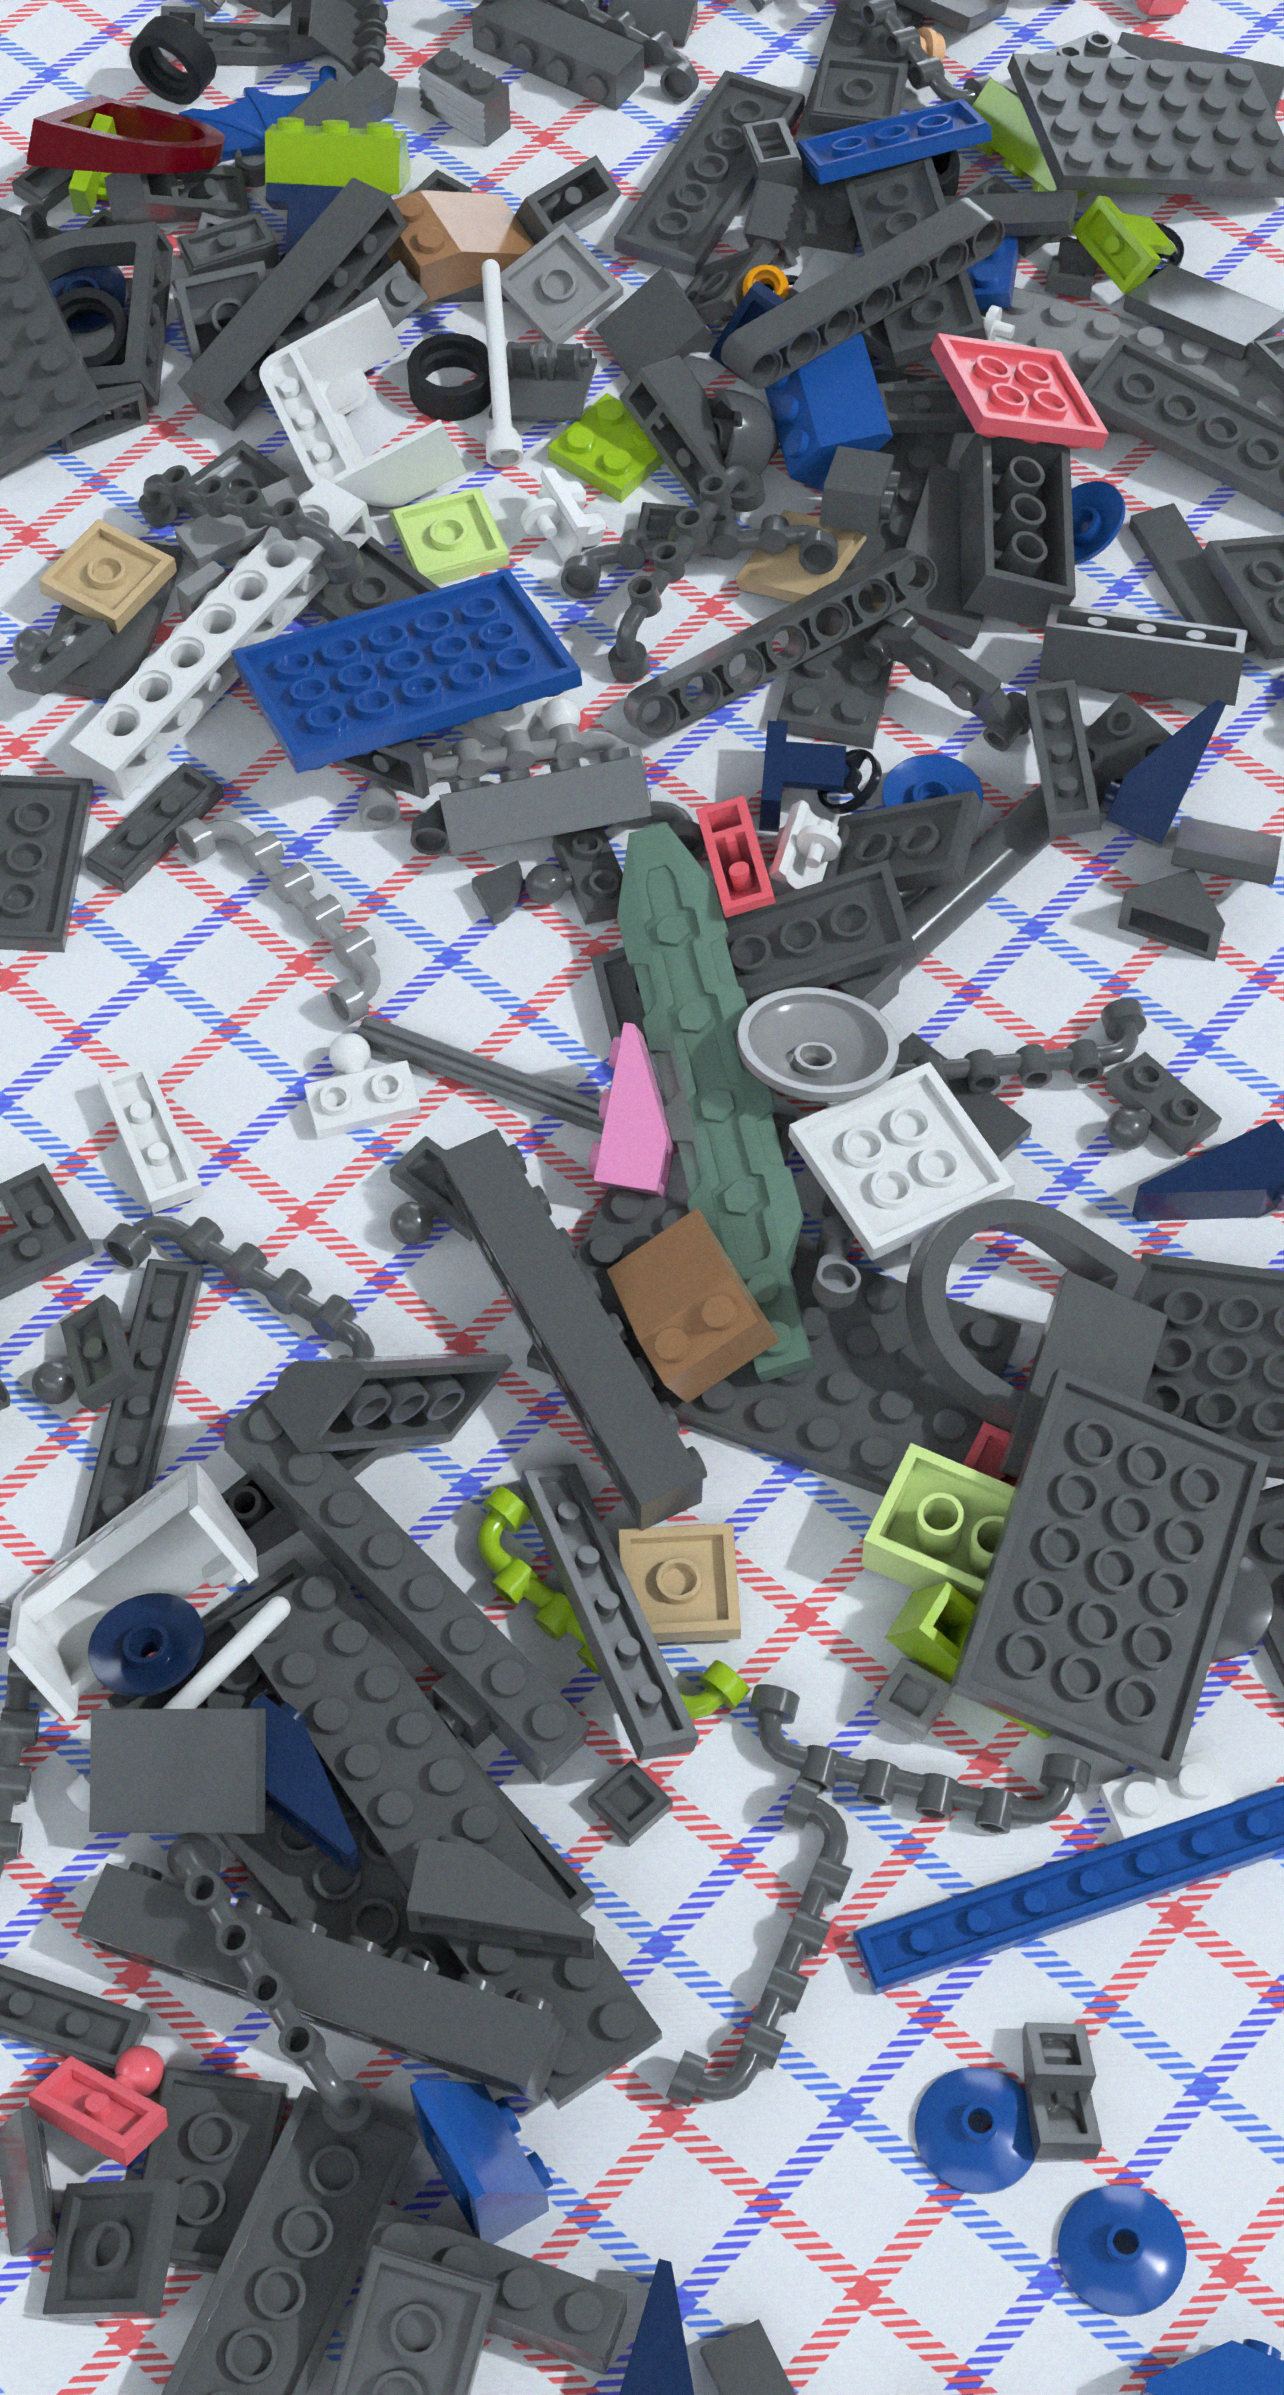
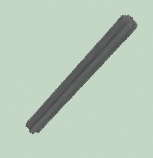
(482, 1073)

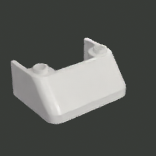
(323, 380)
(158, 1544)

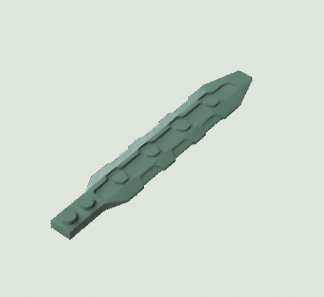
(714, 1103)

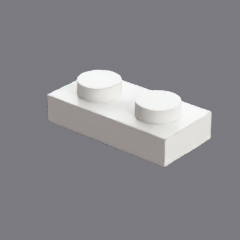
(1147, 1802)

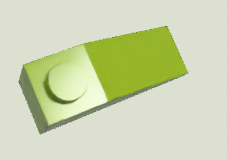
(933, 1634)

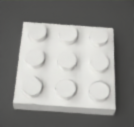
(900, 1160)

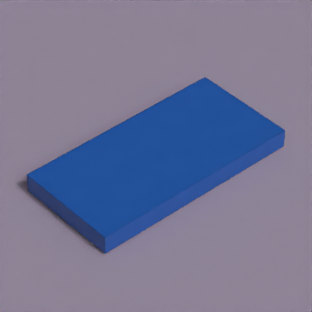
(893, 141)

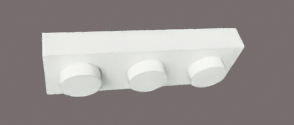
(150, 1136)

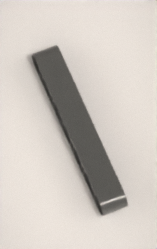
(862, 293)
(803, 641)

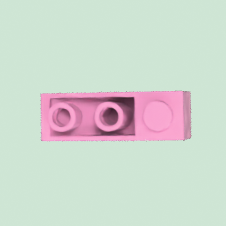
(635, 1138)

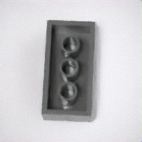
(1016, 529)

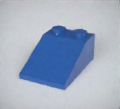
(480, 2157)

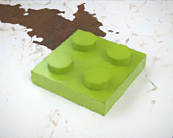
(607, 449)

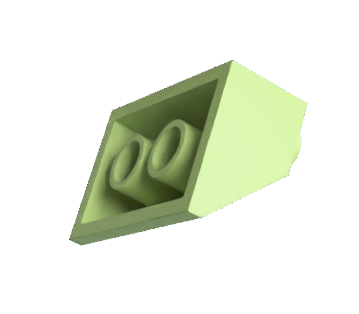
(937, 1524)

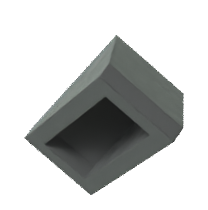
(1174, 913)

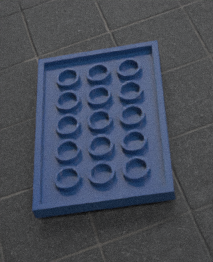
(405, 670)

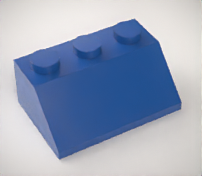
(826, 407)

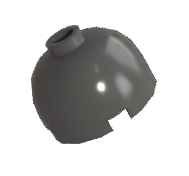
(743, 430)

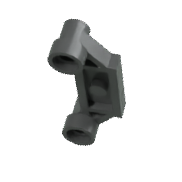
(953, 673)

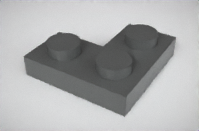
(45, 1231)

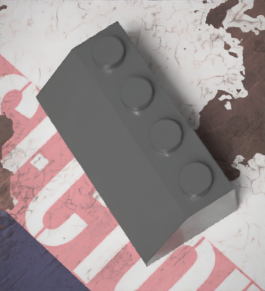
(381, 1399)

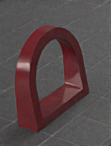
(144, 143)

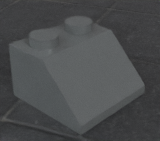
(211, 300)

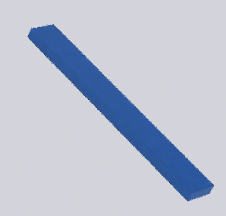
(1072, 1891)

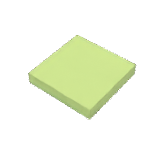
(450, 536)

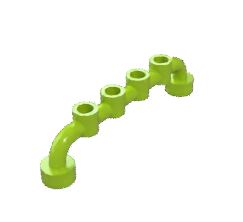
(556, 1615)

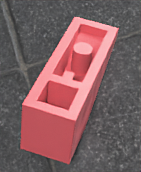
(735, 856)

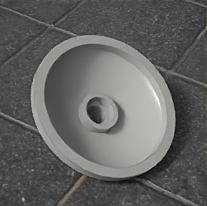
(817, 1044)

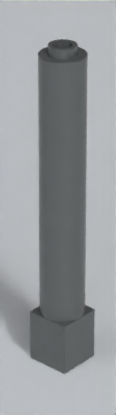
(945, 907)

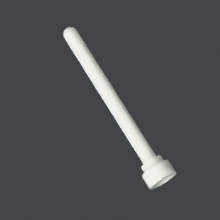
(503, 445)
(207, 1678)

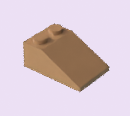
(454, 236)
(690, 1307)

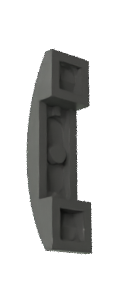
(251, 42)

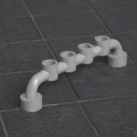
(380, 805)
(293, 885)

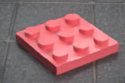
(1019, 392)

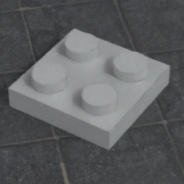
(559, 286)

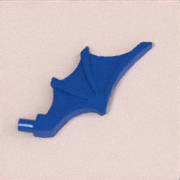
(249, 118)

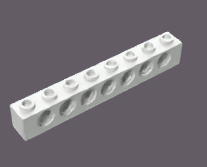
(197, 660)

